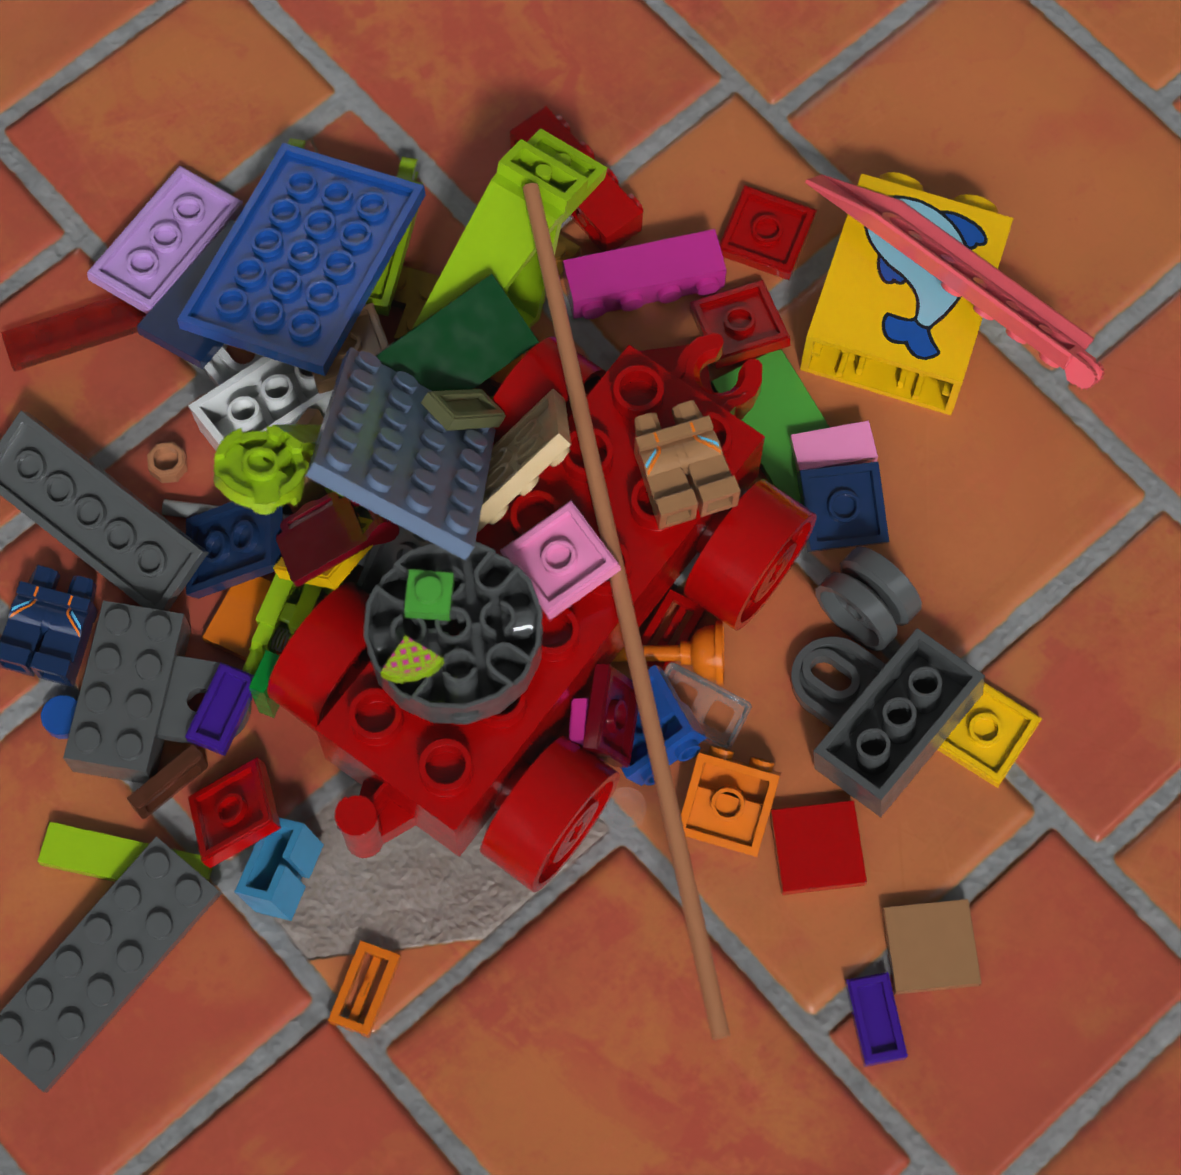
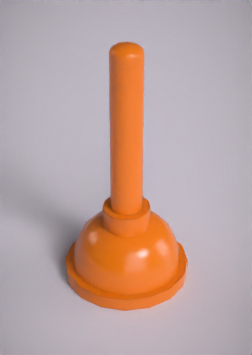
(703, 653)

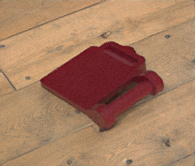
(326, 535)

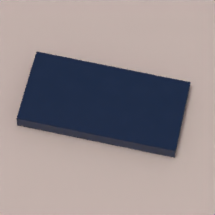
(161, 322)

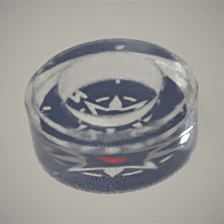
(626, 809)

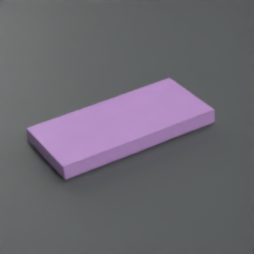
(164, 239)

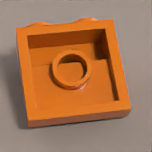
(729, 800)

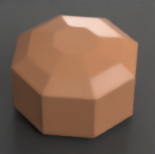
(167, 462)

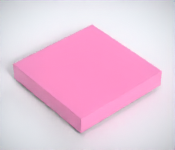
(562, 559)

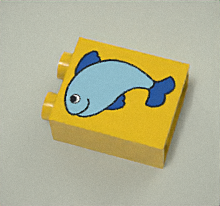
(889, 319)

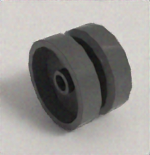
(868, 598)

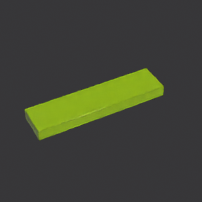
(98, 853)

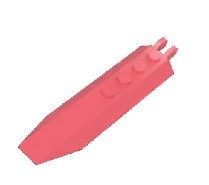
(969, 276)

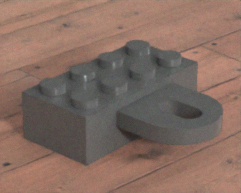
(135, 693)
(887, 716)

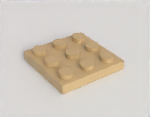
(523, 453)

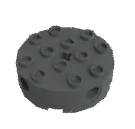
(495, 644)

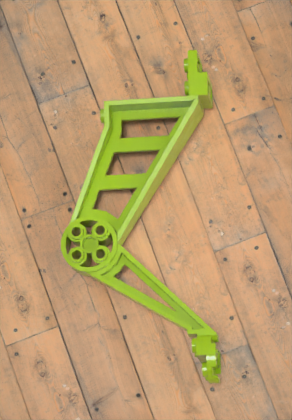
(268, 465)

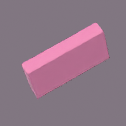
(834, 446)

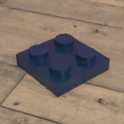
(846, 506)

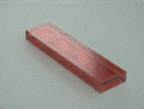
(70, 332)

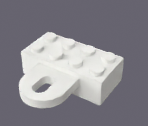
(254, 396)

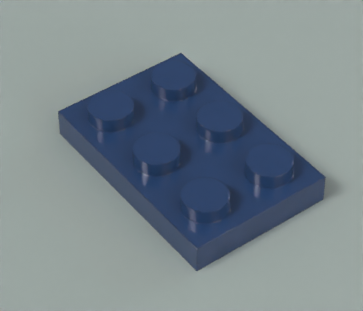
(238, 544)

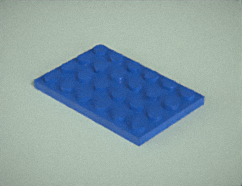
(302, 258)

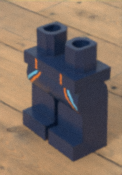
(49, 627)

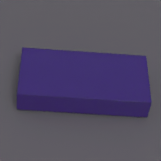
(221, 710)
(876, 1019)

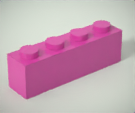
(644, 274)

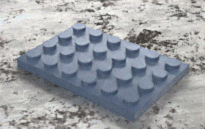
(398, 458)

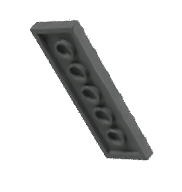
(95, 515)
(102, 963)

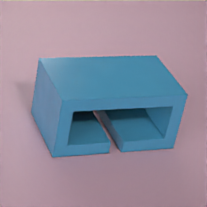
(275, 870)

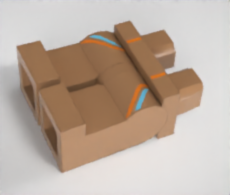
(681, 452)

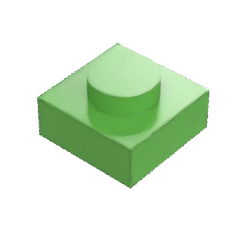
(429, 595)

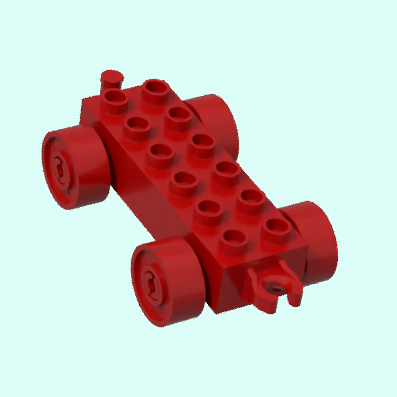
(459, 774)

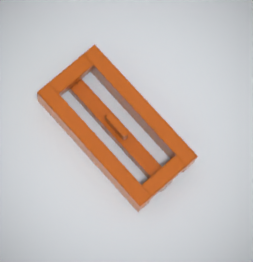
(351, 1024)

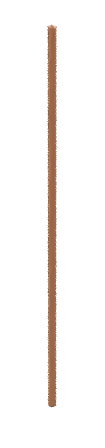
(627, 620)

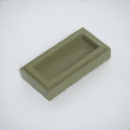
(463, 409)

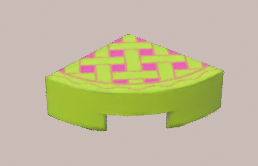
(411, 662)

